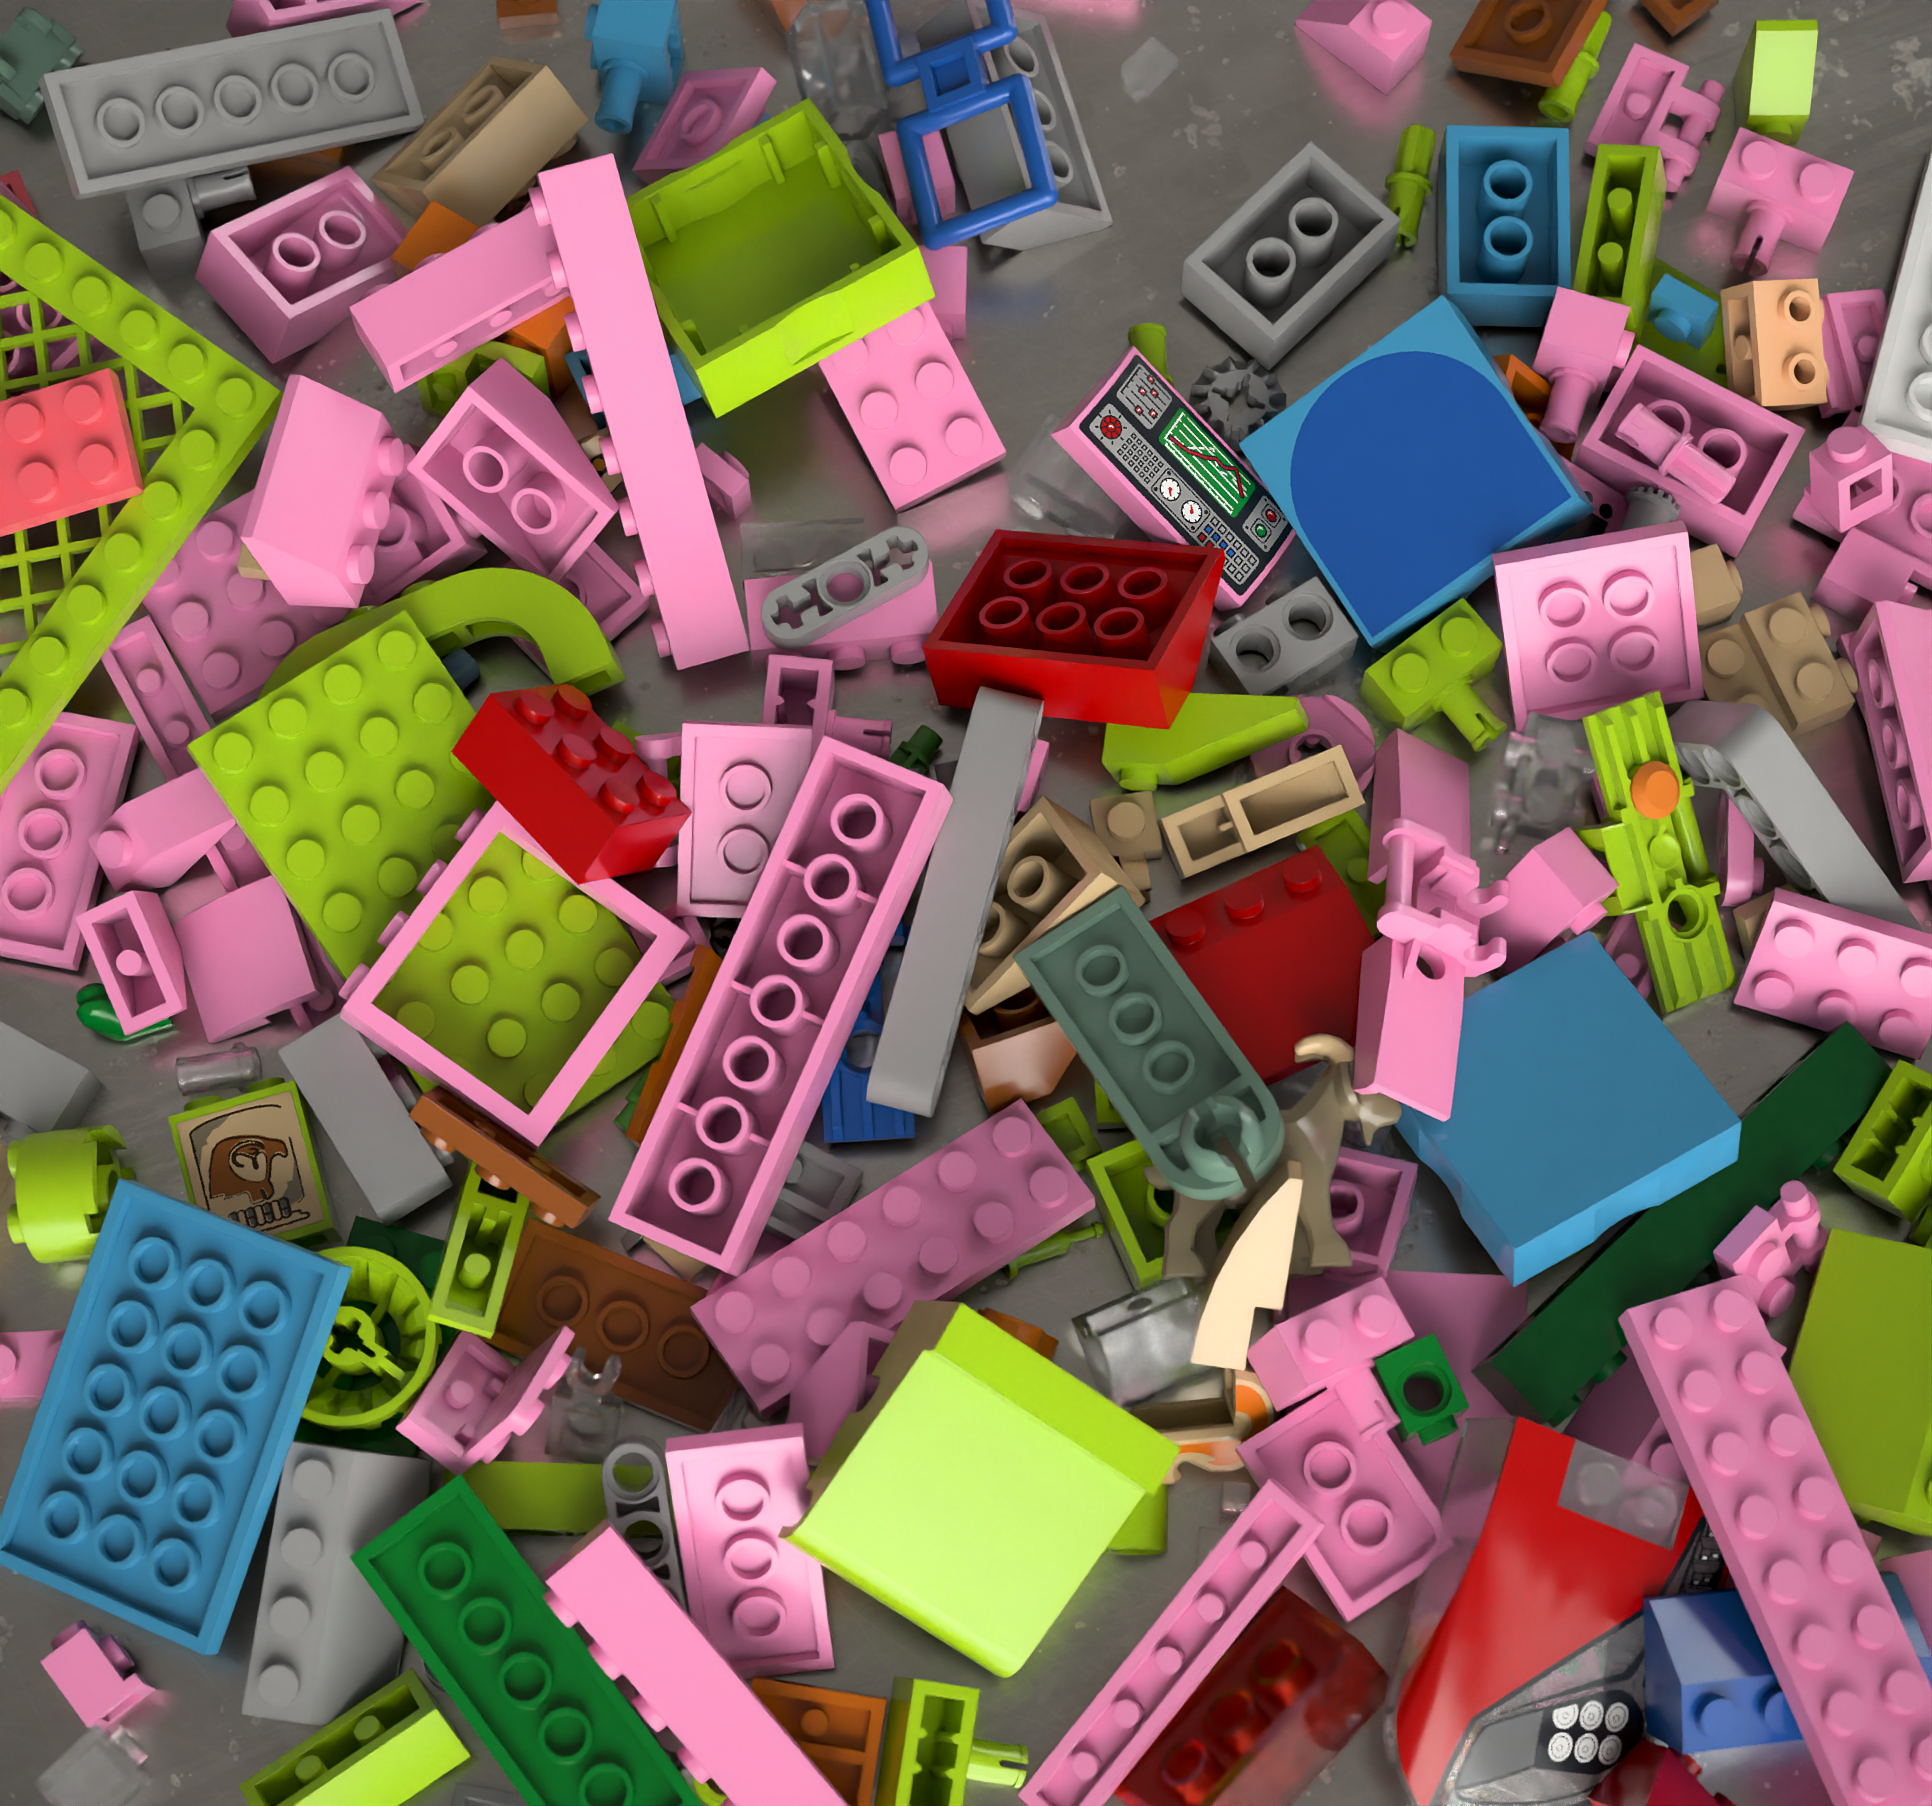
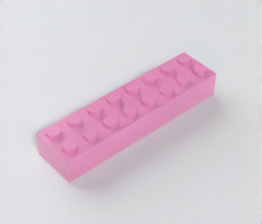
(782, 1006)

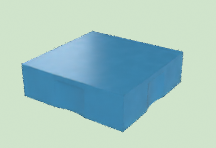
(1568, 1111)

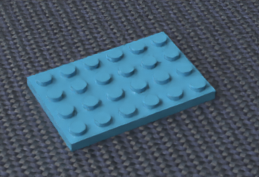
(169, 1415)

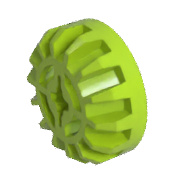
(395, 1291)

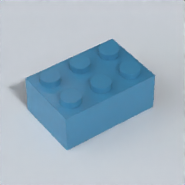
(1503, 222)

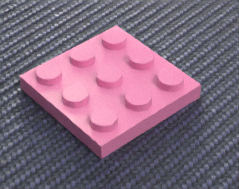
(1599, 622)
(228, 626)

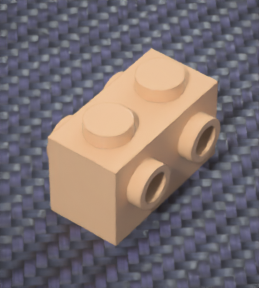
(1775, 343)

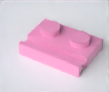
(1850, 344)

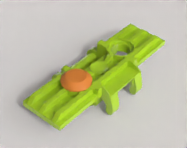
(1656, 850)

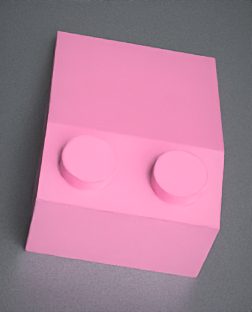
(301, 262)
(516, 473)

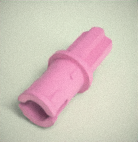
(1675, 454)

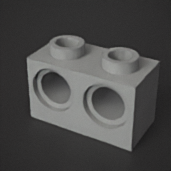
(1291, 657)

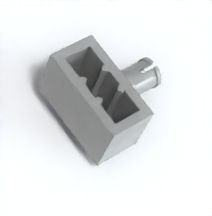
(171, 213)

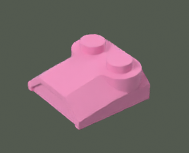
(1369, 1211)

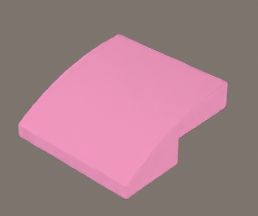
(246, 959)

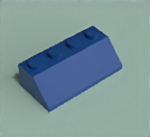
(1712, 1677)

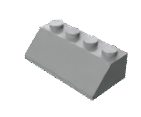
(989, 145)
(319, 1624)

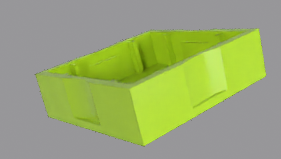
(772, 257)

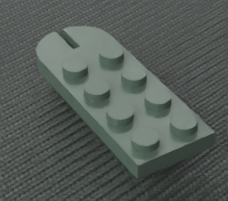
(1155, 1048)

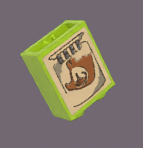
(258, 1162)

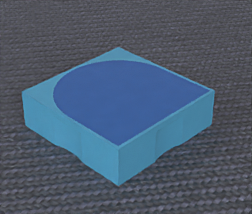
(1414, 474)

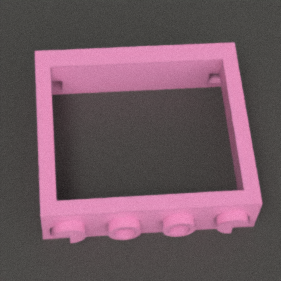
(406, 931)

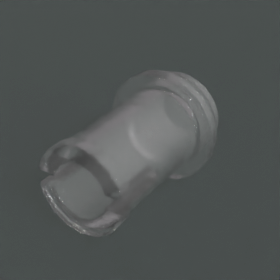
(219, 1070)

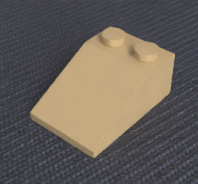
(1047, 877)

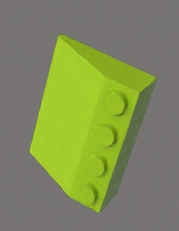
(1869, 1375)

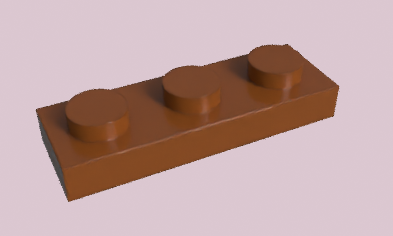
(503, 1158)

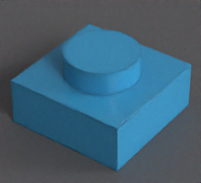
(1682, 312)

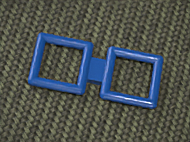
(954, 91)

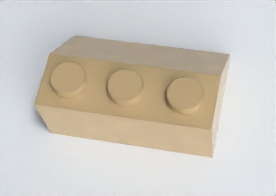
(485, 142)

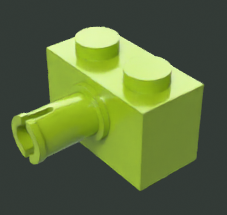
(1436, 674)
(1893, 1145)
(933, 1747)

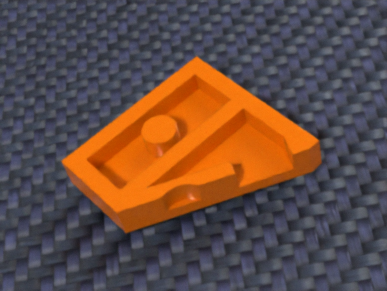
(834, 1729)

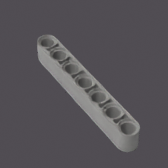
(955, 902)

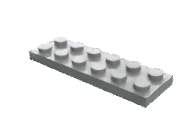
(230, 103)

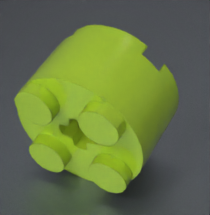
(63, 1190)

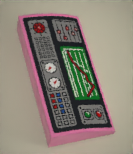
(1175, 474)

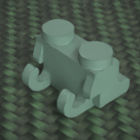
(26, 53)

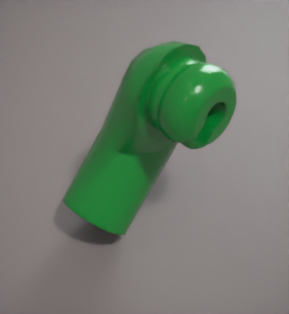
(98, 1014)

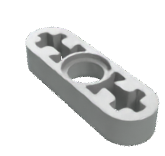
(797, 597)

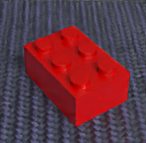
(571, 781)

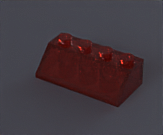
(1263, 1715)

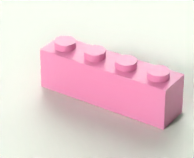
(458, 299)

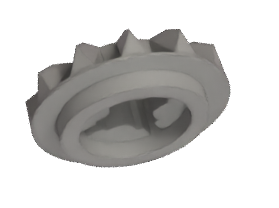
(1225, 380)

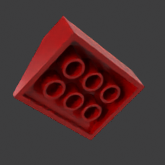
(1078, 623)
(1275, 958)

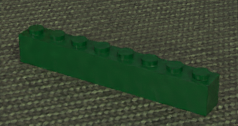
(1672, 1244)

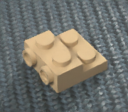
(1781, 664)

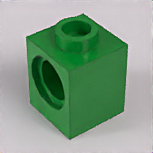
(1424, 1361)

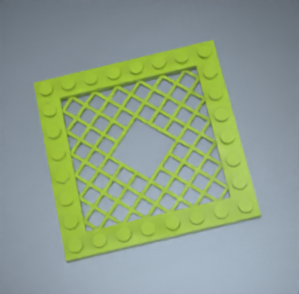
(198, 461)

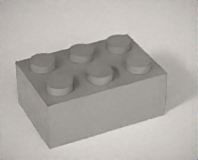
(1289, 255)

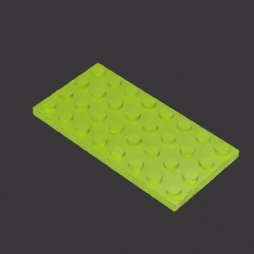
(349, 807)

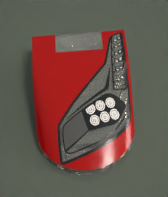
(1531, 1620)

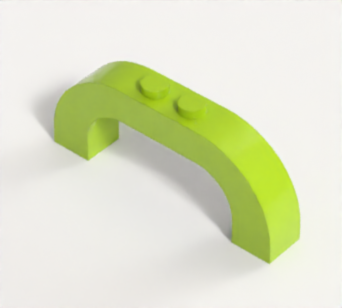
(479, 607)

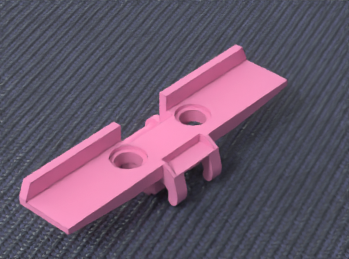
(1430, 911)

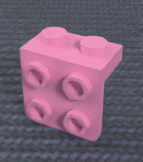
(481, 1398)

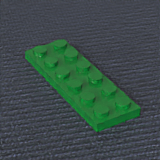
(512, 1662)

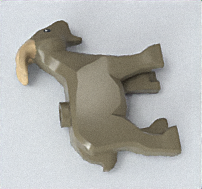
(1311, 1137)

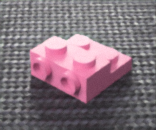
(420, 540)

